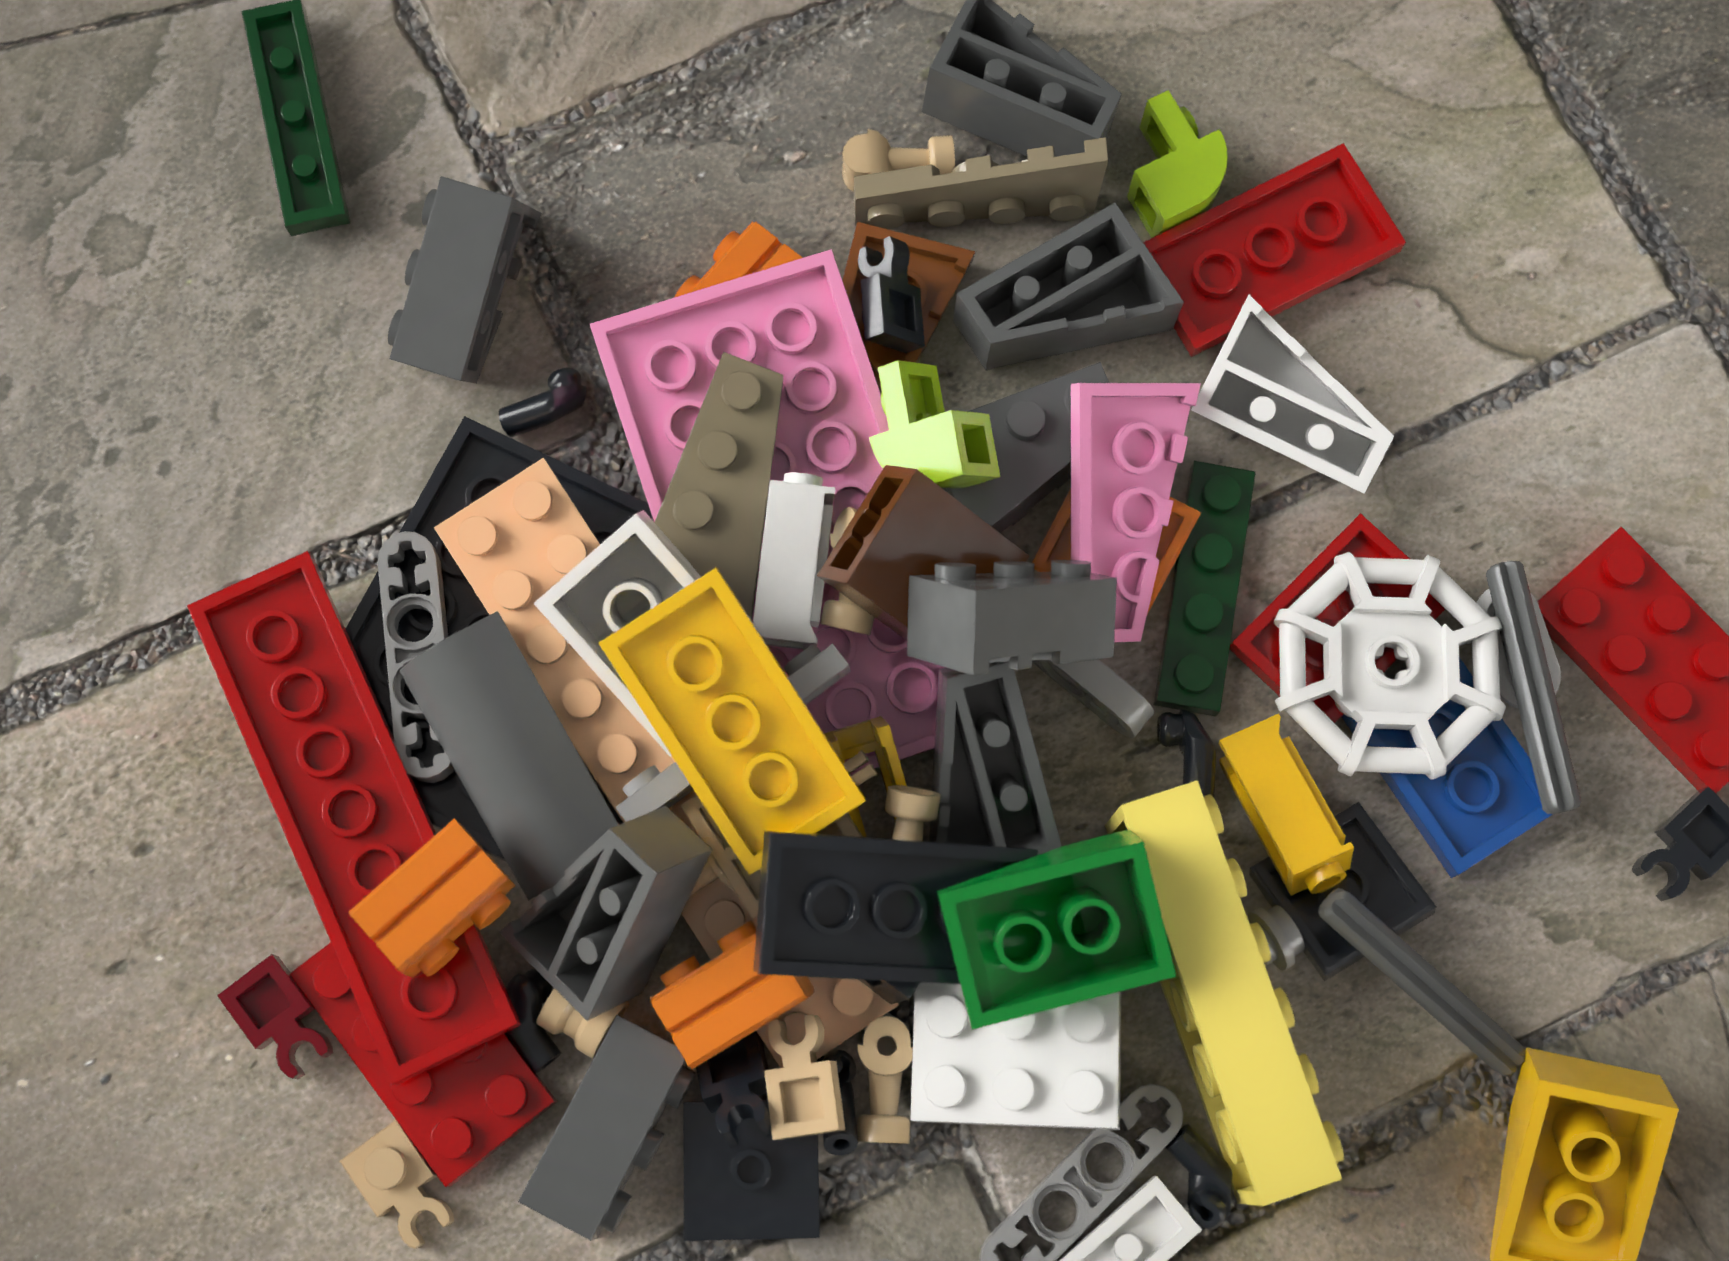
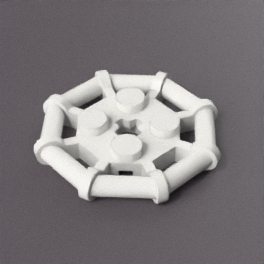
(1364, 690)

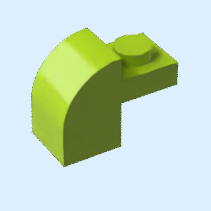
(1187, 168)
(946, 446)

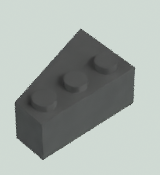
(1014, 86)
(458, 279)
(1068, 296)
(1031, 449)
(1010, 615)
(988, 765)
(612, 912)

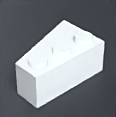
(1288, 402)

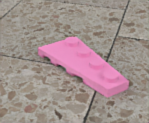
(1121, 484)

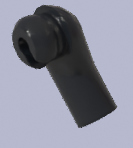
(1208, 1178)

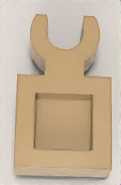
(805, 1092)
(391, 1176)

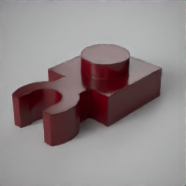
(270, 1009)

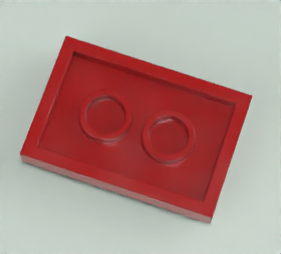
(1259, 642)

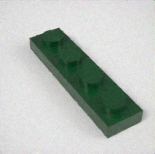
(295, 117)
(1205, 591)

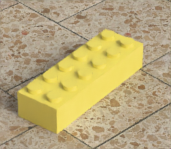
(1226, 1006)

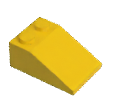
(1580, 1160)

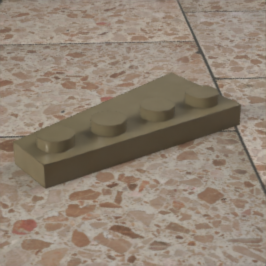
(982, 189)
(724, 474)

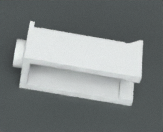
(791, 558)

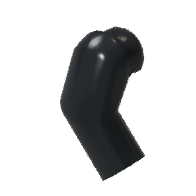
(564, 397)
(1195, 745)
(531, 1040)
(845, 1141)

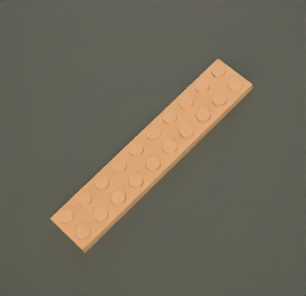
(512, 553)

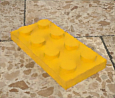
(731, 718)

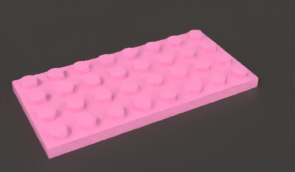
(830, 405)

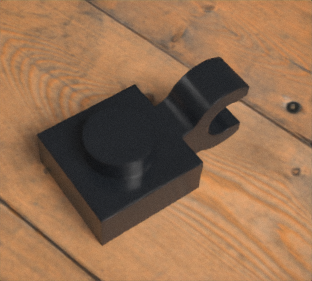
(889, 303)

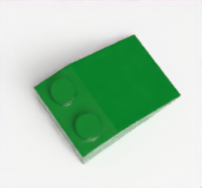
(1057, 929)

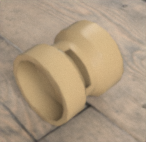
(561, 1017)

